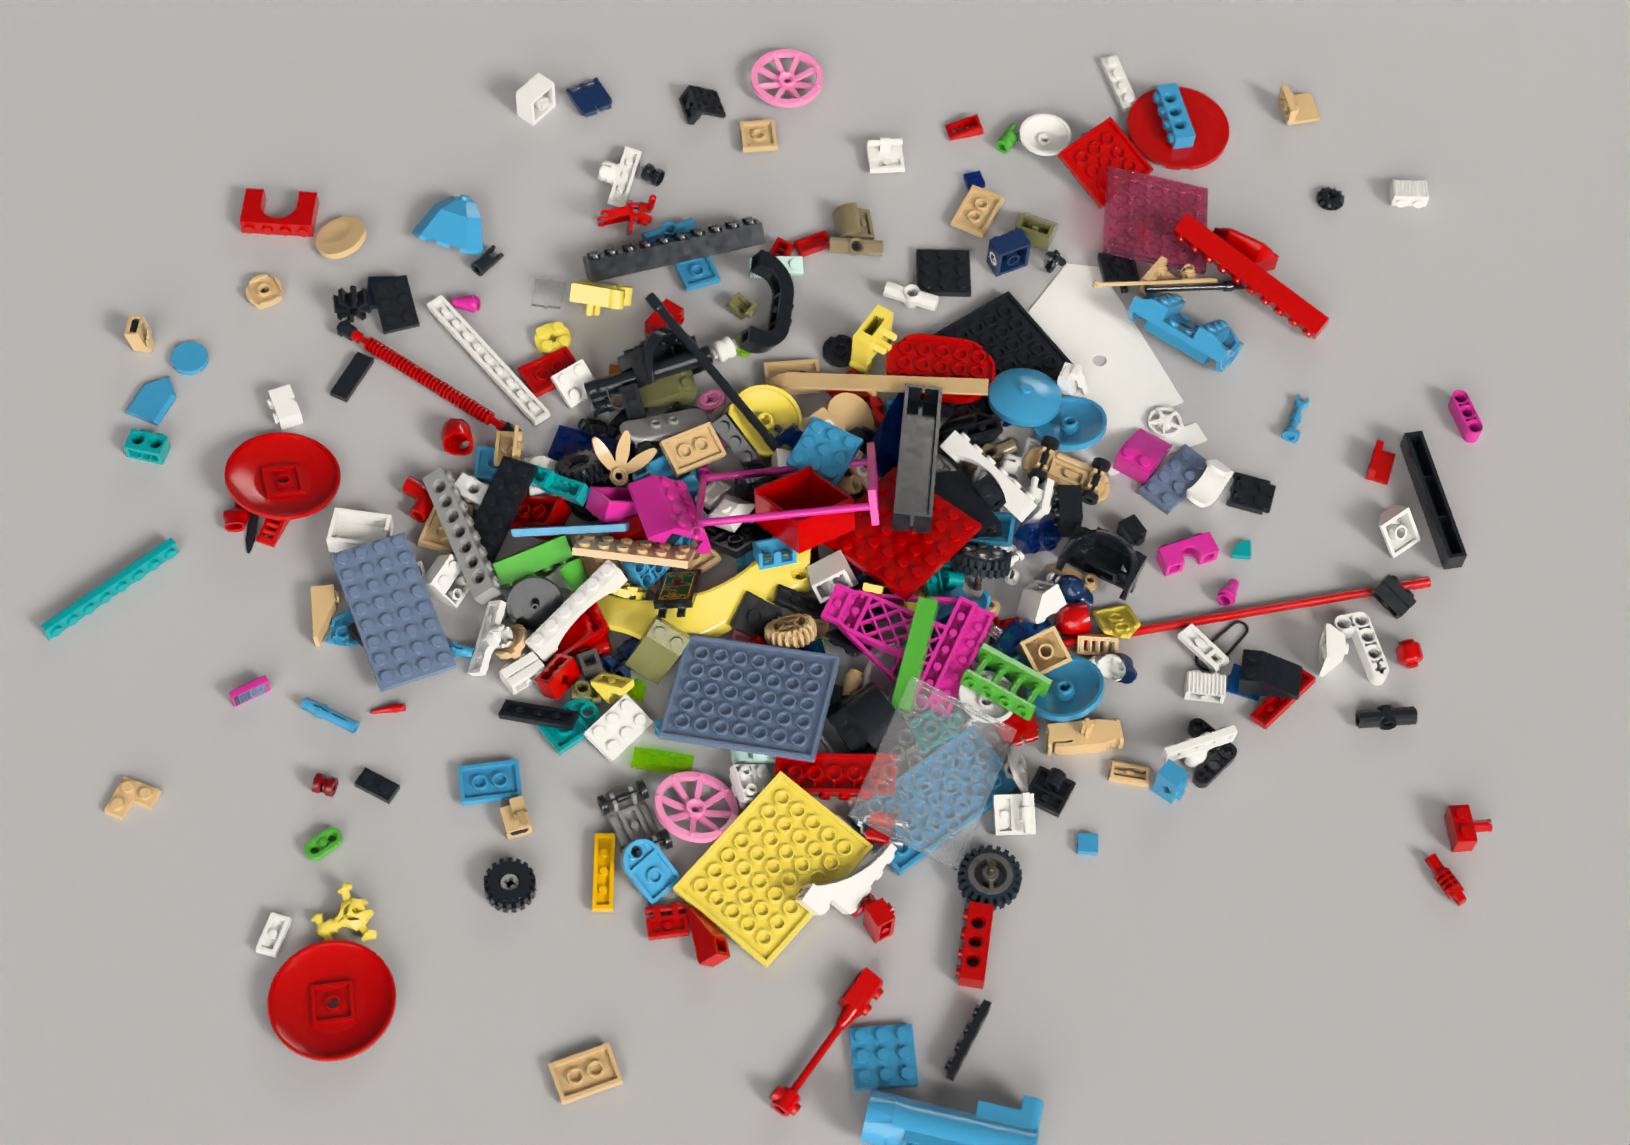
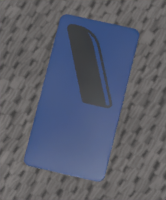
(1035, 628)

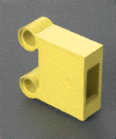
(600, 294)
(871, 338)

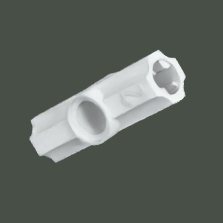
(911, 296)

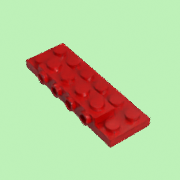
(830, 774)

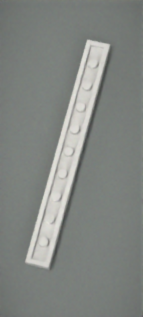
(488, 360)

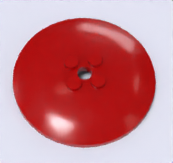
(304, 464)
(327, 973)

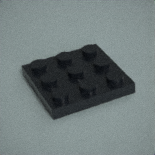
(944, 272)

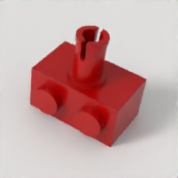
(1463, 828)

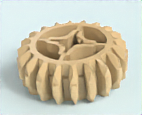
(791, 631)

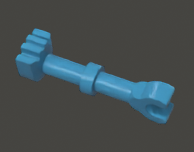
(1291, 433)

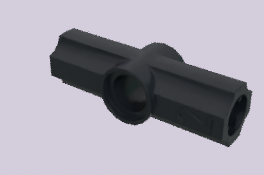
(1386, 717)

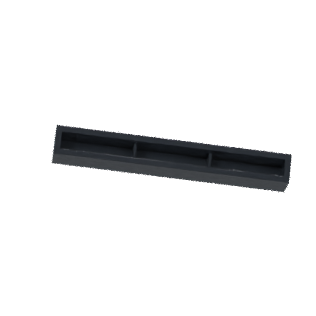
(1433, 500)

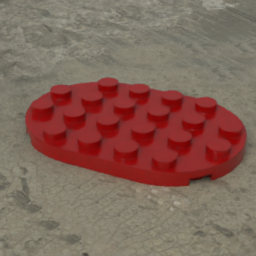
(941, 357)

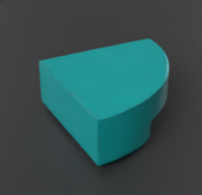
(1242, 550)

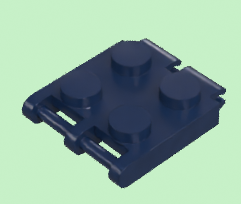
(590, 98)

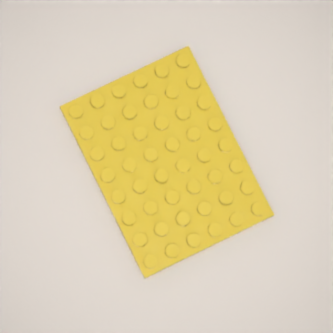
(763, 864)

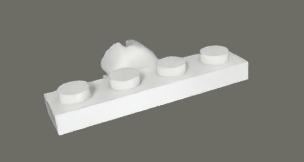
(620, 175)
(1013, 464)
(490, 637)
(1196, 749)

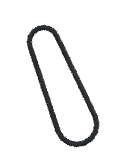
(1226, 629)

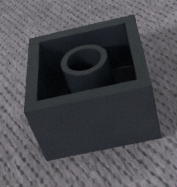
(1067, 509)

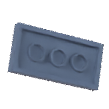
(1173, 479)

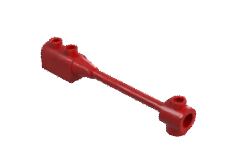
(854, 1003)

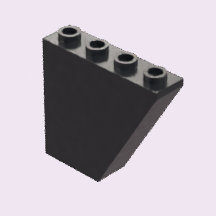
(961, 493)

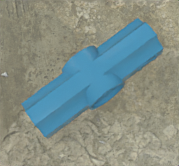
(669, 228)

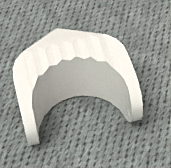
(1210, 484)

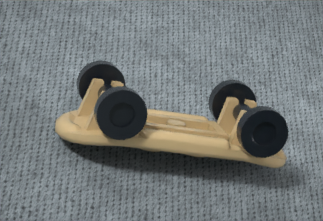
(1064, 470)

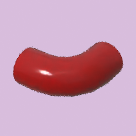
(423, 504)

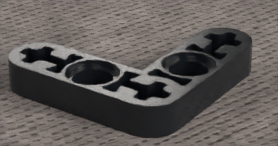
(1217, 755)

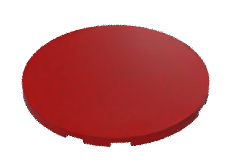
(1151, 140)

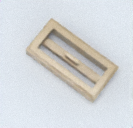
(1129, 777)

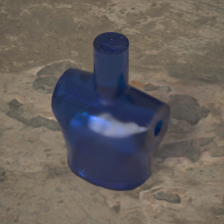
(789, 435)

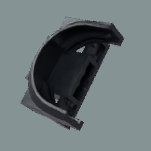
(1105, 557)

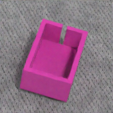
(611, 504)

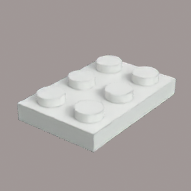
(618, 728)

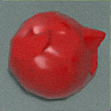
(455, 433)
(1073, 619)

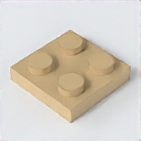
(758, 135)

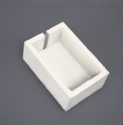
(355, 528)

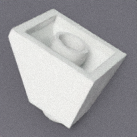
(731, 506)
(1398, 529)
(1331, 649)

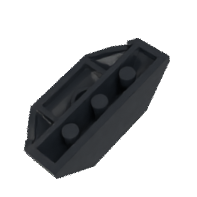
(977, 426)

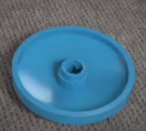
(1024, 397)
(1076, 425)
(1073, 693)

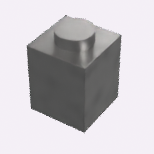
(590, 663)

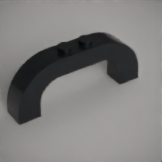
(782, 288)

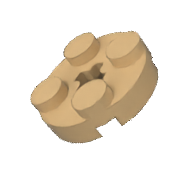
(267, 299)
(513, 651)

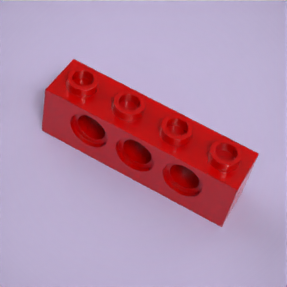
(974, 975)

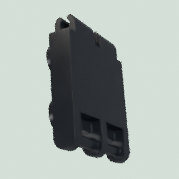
(1251, 494)

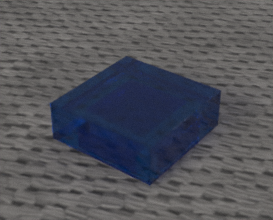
(974, 178)

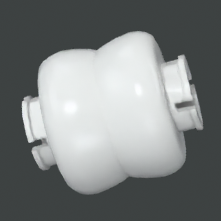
(724, 349)

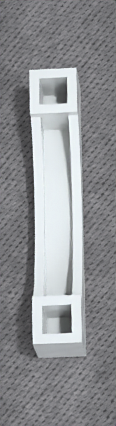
(960, 449)
(603, 581)

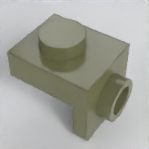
(741, 306)

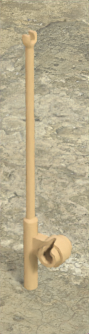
(1186, 274)

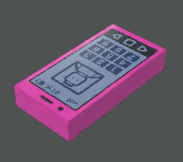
(249, 691)

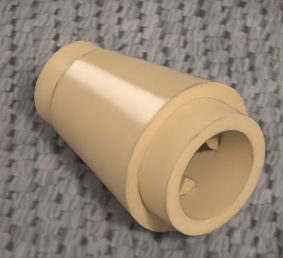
(852, 682)

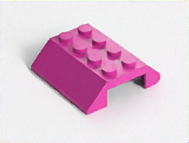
(666, 509)

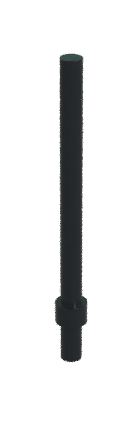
(1226, 286)

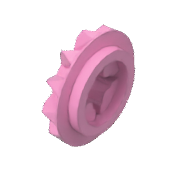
(715, 395)

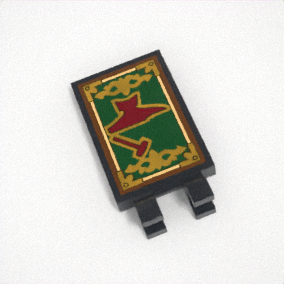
(677, 590)

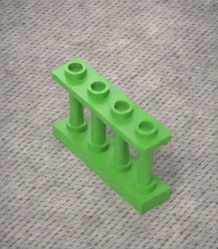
(1011, 669)

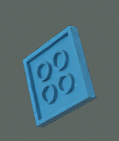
(825, 449)
(883, 1057)

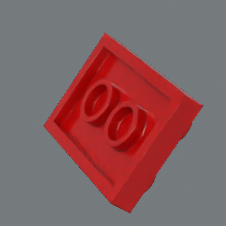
(538, 372)

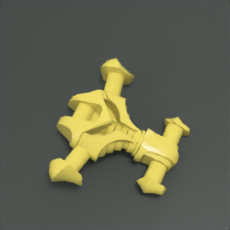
(351, 915)

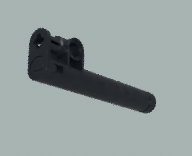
(605, 389)

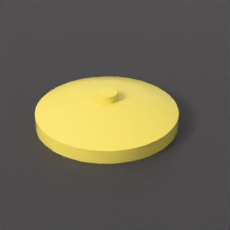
(772, 408)

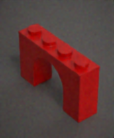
(298, 223)

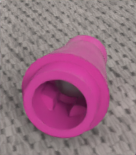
(469, 303)
(1227, 594)

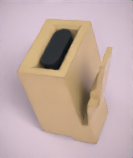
(139, 334)
(515, 818)

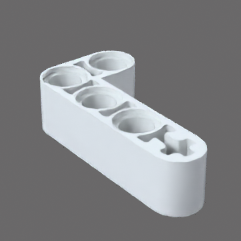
(1376, 667)

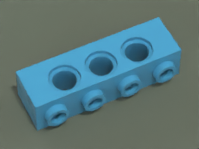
(1174, 116)

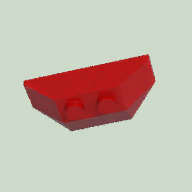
(1250, 247)

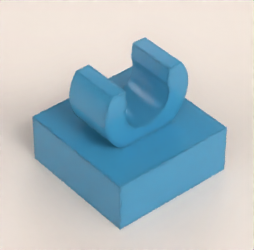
(746, 561)

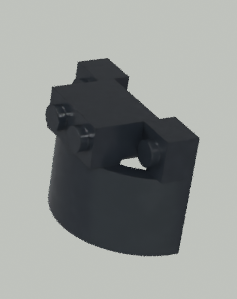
(862, 718)

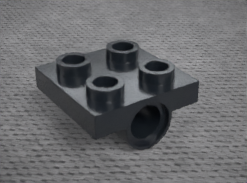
(1051, 790)

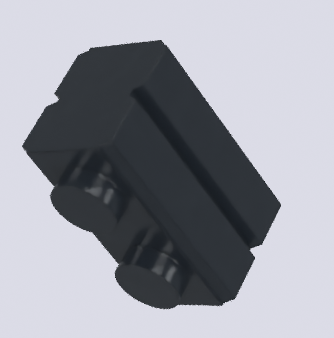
(1393, 596)

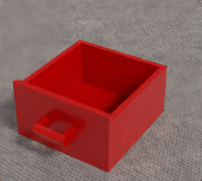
(803, 491)

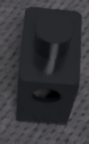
(990, 492)

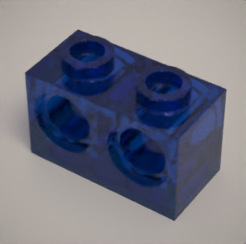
(1037, 537)

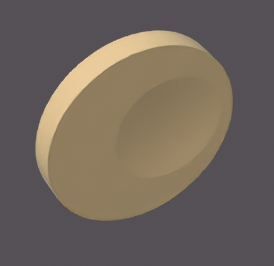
(341, 237)
(850, 411)

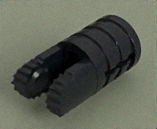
(485, 261)

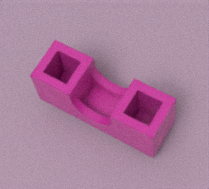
(1200, 547)

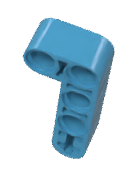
(647, 574)

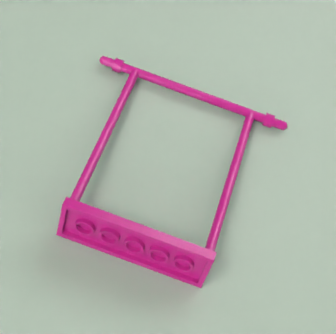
(703, 472)

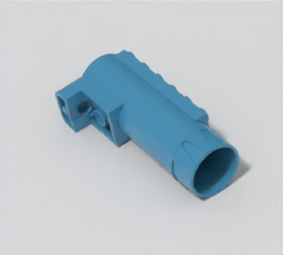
(908, 1121)

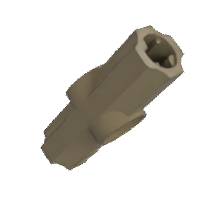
(843, 246)
(995, 451)

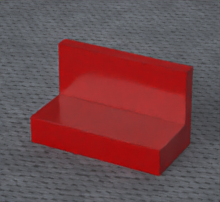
(1380, 464)

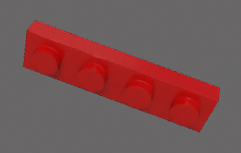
(1274, 707)

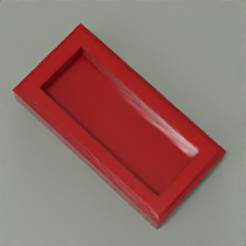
(812, 244)

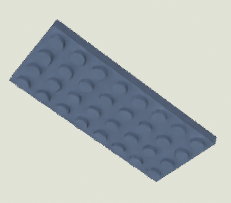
(392, 611)

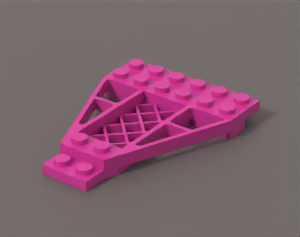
(955, 647)

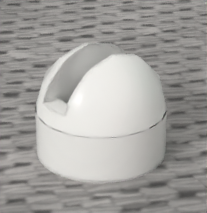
(1015, 580)

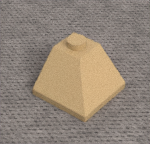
(1045, 651)

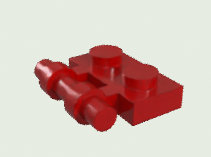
(667, 926)

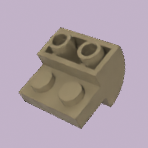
(853, 222)

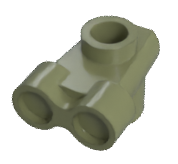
(584, 690)

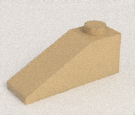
(324, 607)

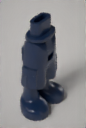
(612, 664)

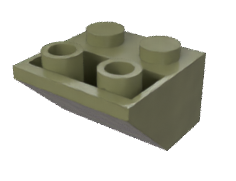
(1038, 230)

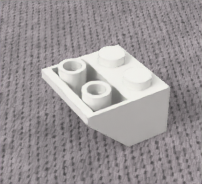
(828, 572)
(446, 581)
(1040, 601)

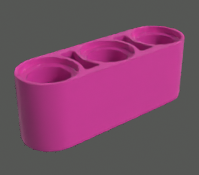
(1465, 416)

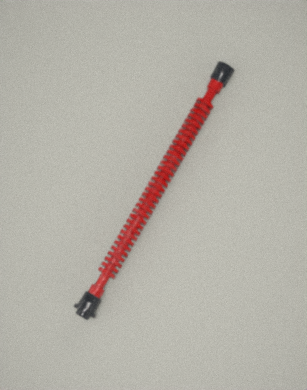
(423, 377)

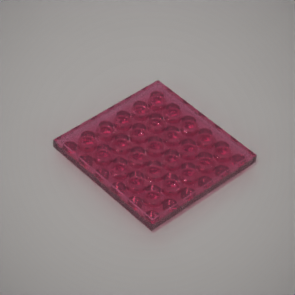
(1143, 217)

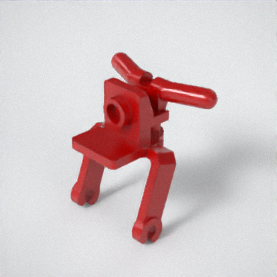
(626, 213)

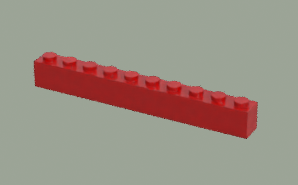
(1251, 276)

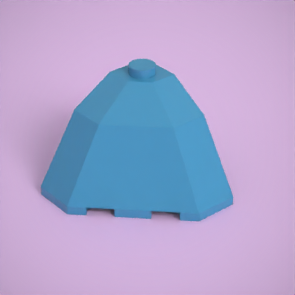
(453, 223)
(660, 466)

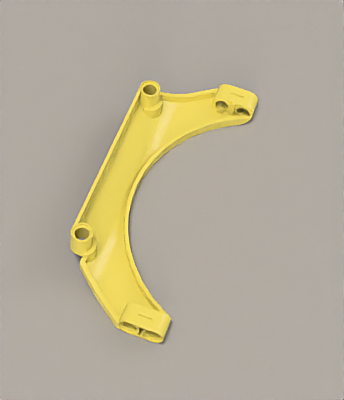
(712, 607)

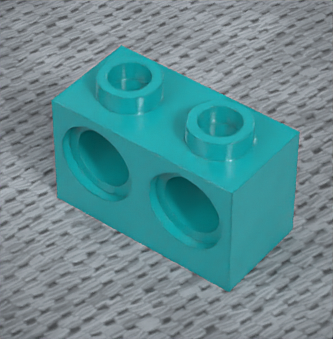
(146, 449)

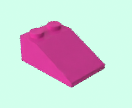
(1141, 456)

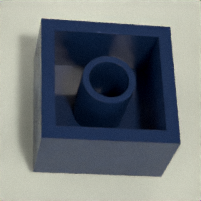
(1008, 252)

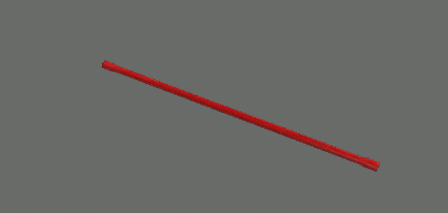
(1414, 584)

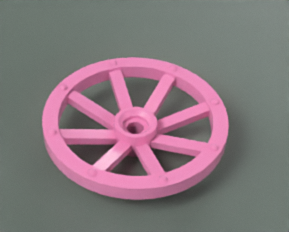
(787, 80)
(694, 809)

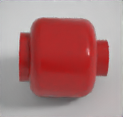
(1409, 653)

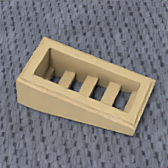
(1097, 638)

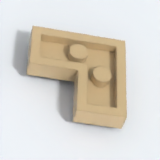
(131, 792)

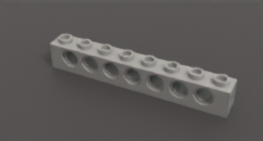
(462, 536)

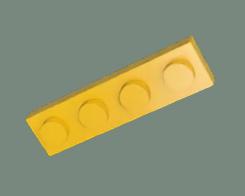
(603, 872)

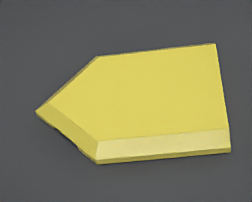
(1117, 621)

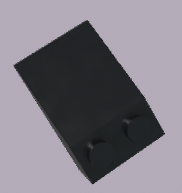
(1269, 675)

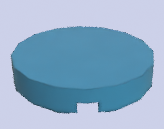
(189, 358)

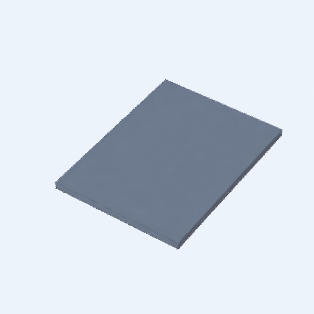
(750, 698)

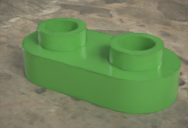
(322, 843)

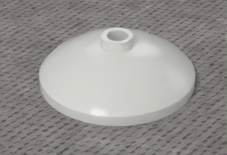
(1045, 134)
(976, 700)

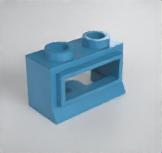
(772, 548)

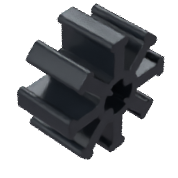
(352, 304)

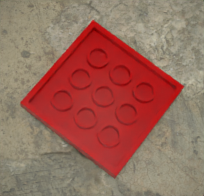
(1097, 150)

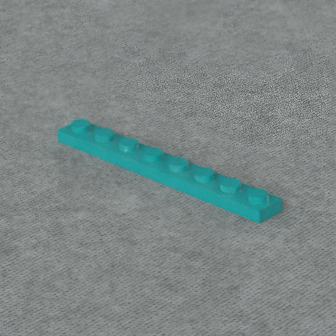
(109, 589)

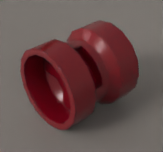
(325, 785)

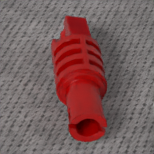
(1446, 880)

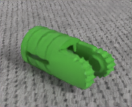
(1007, 140)

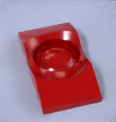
(583, 632)

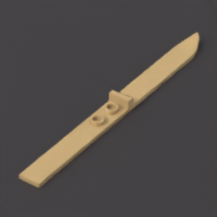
(877, 383)

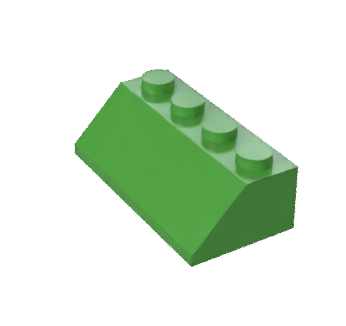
(533, 559)

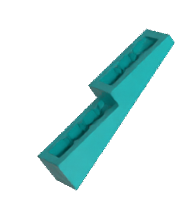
(560, 486)

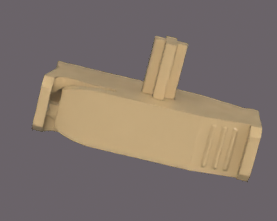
(1083, 736)

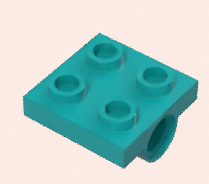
(943, 581)

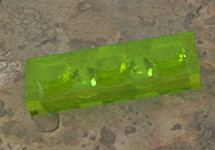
(661, 761)

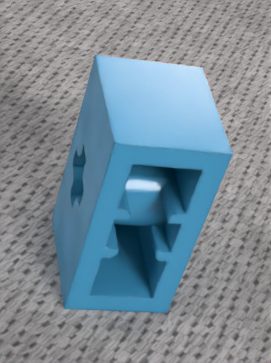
(1170, 782)

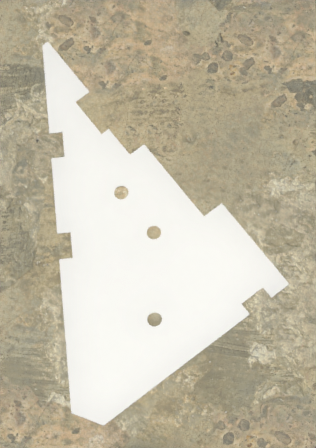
(1129, 385)

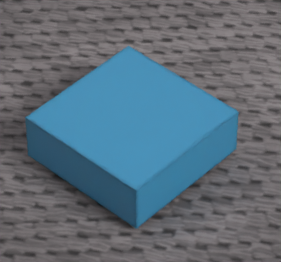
(1087, 843)

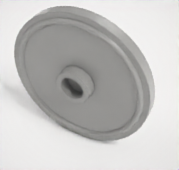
(1018, 768)

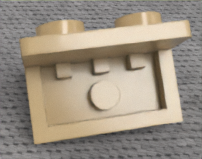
(508, 445)

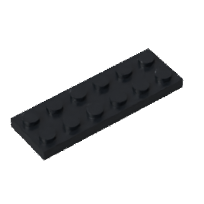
(502, 503)

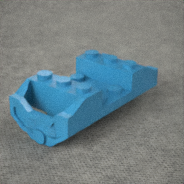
(1199, 341)

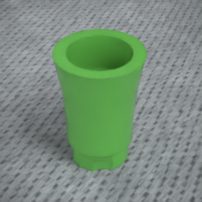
(574, 574)

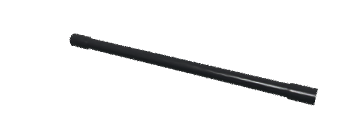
(659, 307)

